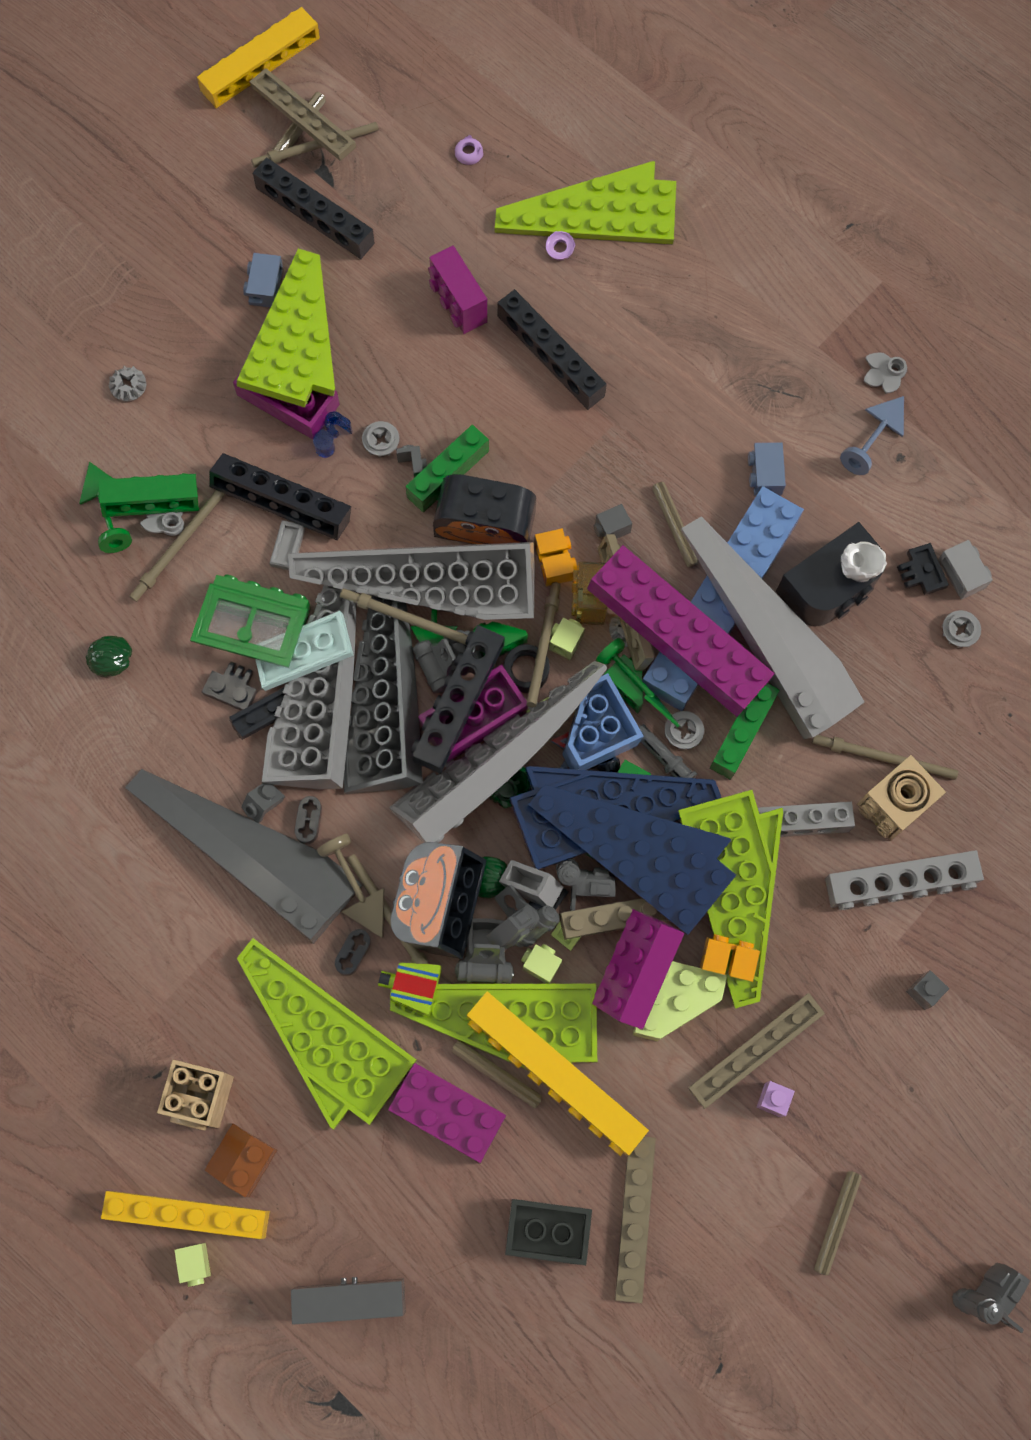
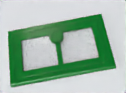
(249, 625)

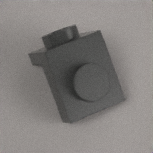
(412, 453)
(261, 801)

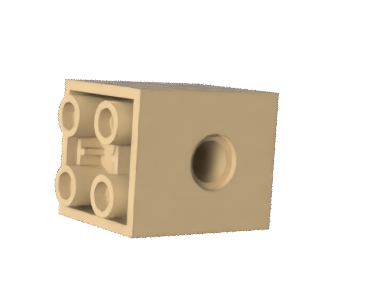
(900, 798)
(195, 1095)

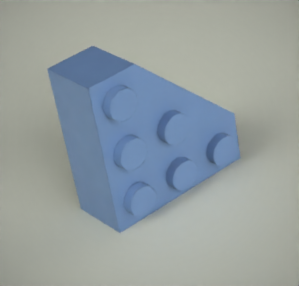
(600, 728)

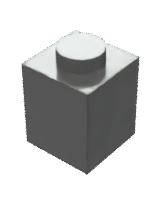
(613, 522)
(927, 990)

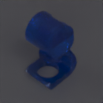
(324, 439)

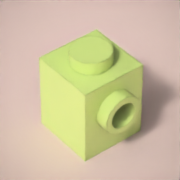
(566, 637)
(541, 962)

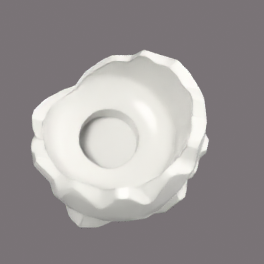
(863, 561)

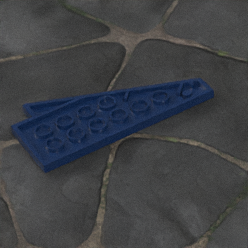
(642, 793)
(655, 857)

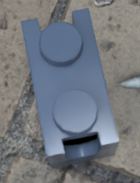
(264, 279)
(767, 467)

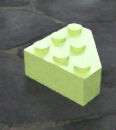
(682, 997)

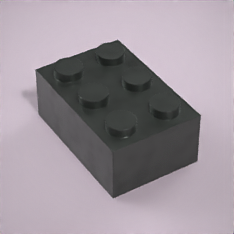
(548, 1232)

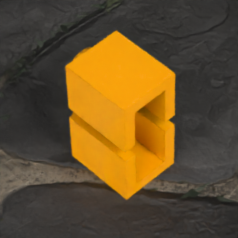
(553, 553)
(742, 961)

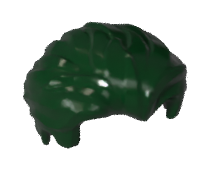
(108, 656)
(514, 786)
(492, 874)

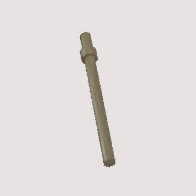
(276, 156)
(149, 579)
(364, 601)
(551, 606)
(837, 745)
(417, 957)

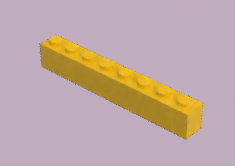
(557, 1074)

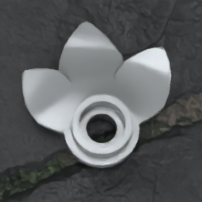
(882, 371)
(159, 523)

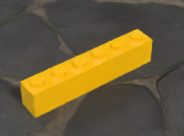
(265, 51)
(185, 1214)

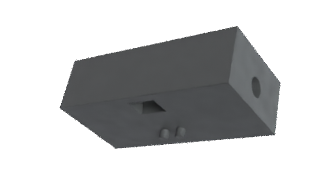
(348, 1301)

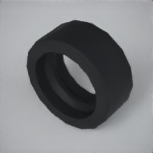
(524, 650)

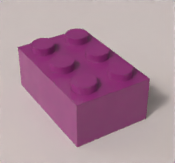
(458, 290)

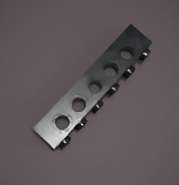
(313, 208)
(551, 349)
(279, 496)
(437, 756)

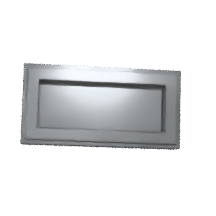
(287, 541)

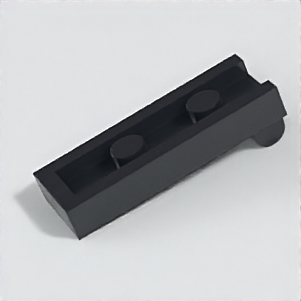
(257, 715)

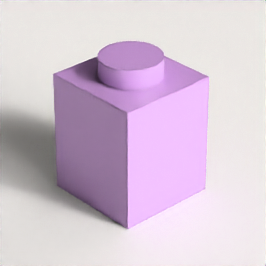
(775, 1099)

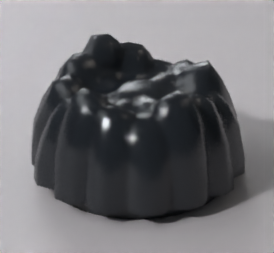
(609, 765)

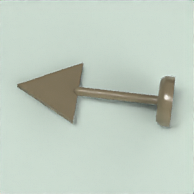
(369, 910)

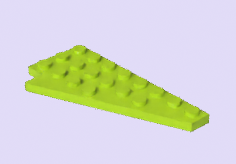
(609, 207)
(294, 342)
(752, 854)
(555, 1012)
(333, 1048)

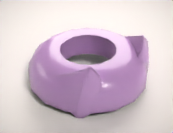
(468, 159)
(556, 237)

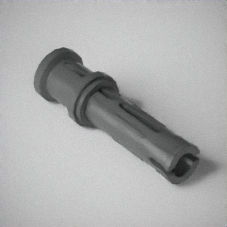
(672, 764)

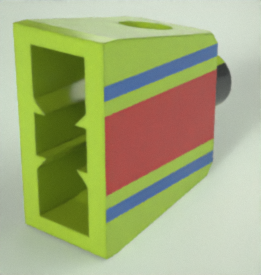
(413, 985)

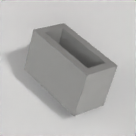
(965, 569)
(532, 883)

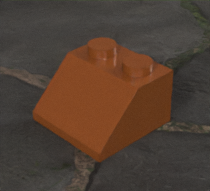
(240, 1160)

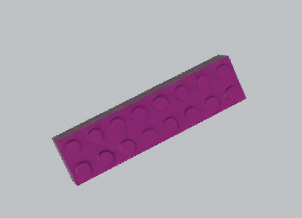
(680, 630)

